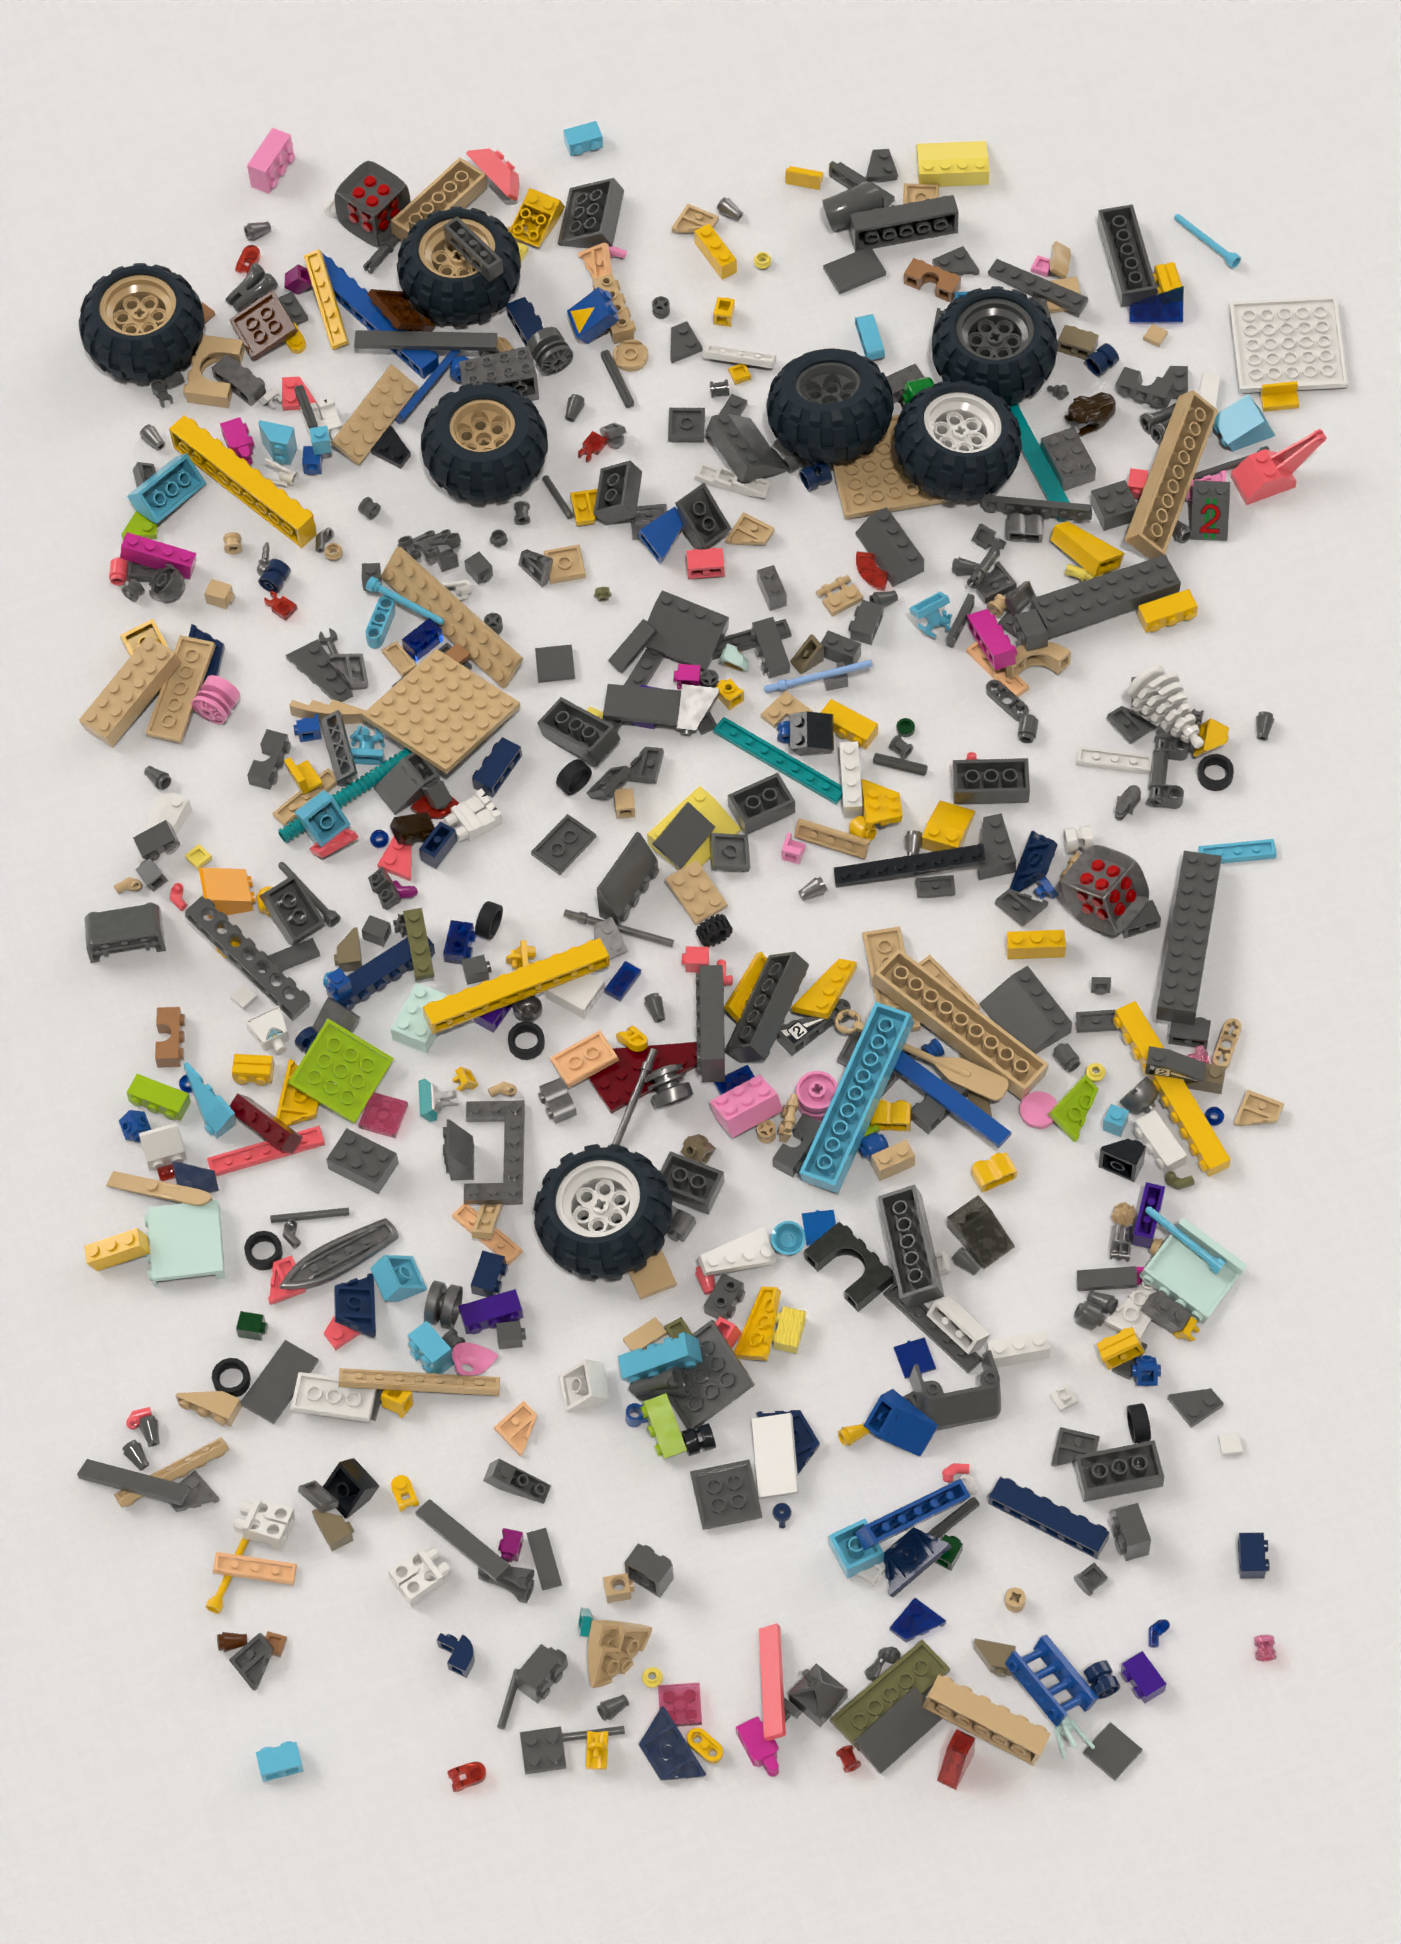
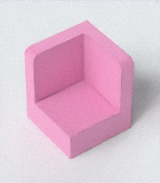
(792, 850)

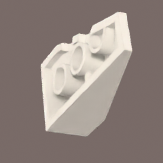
(171, 808)

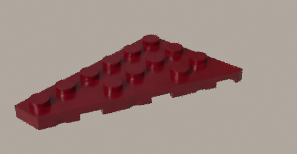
(618, 1080)

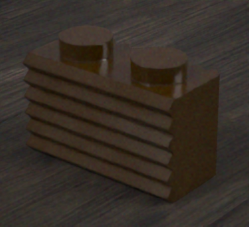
(412, 828)

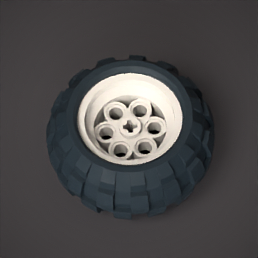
(957, 440)
(595, 1181)

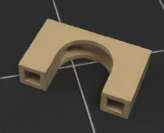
(208, 392)

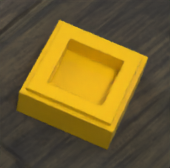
(739, 373)

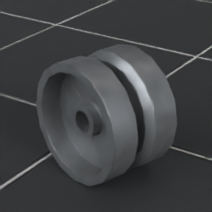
(443, 1304)

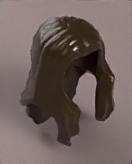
(1096, 408)

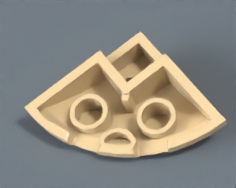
(613, 1648)

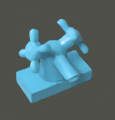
(930, 610)
(366, 753)

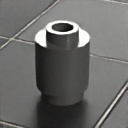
(1027, 728)
(1066, 1057)

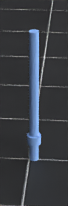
(785, 684)

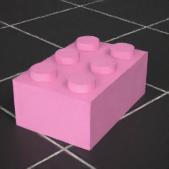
(271, 160)
(746, 1106)

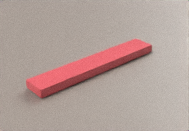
(262, 1153)
(772, 1682)

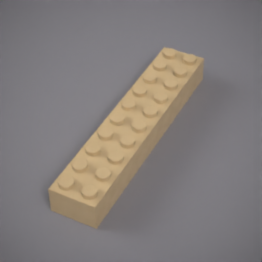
(1171, 475)
(959, 1023)

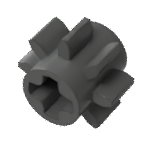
(400, 925)

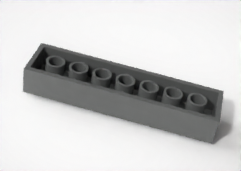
(1106, 596)

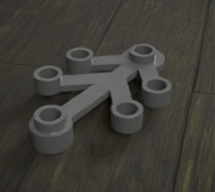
(427, 540)

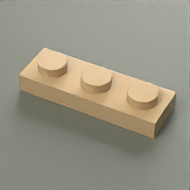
(486, 1221)

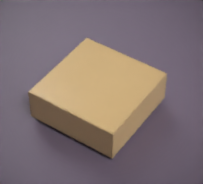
(1155, 335)

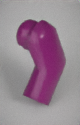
(405, 891)

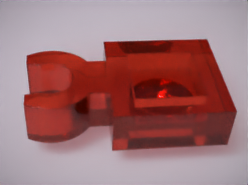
(593, 444)
(282, 607)

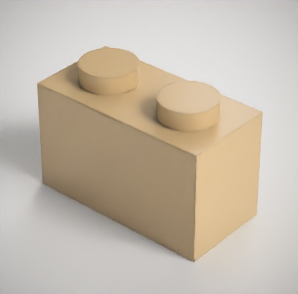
(893, 1160)

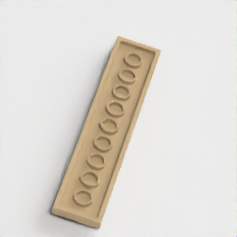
(460, 623)

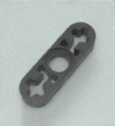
(1005, 692)

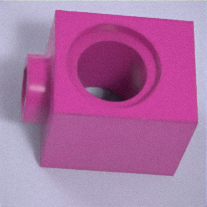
(687, 675)

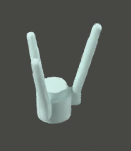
(1066, 1729)

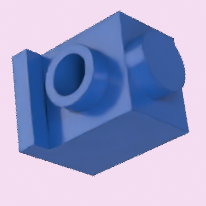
(308, 729)
(338, 984)

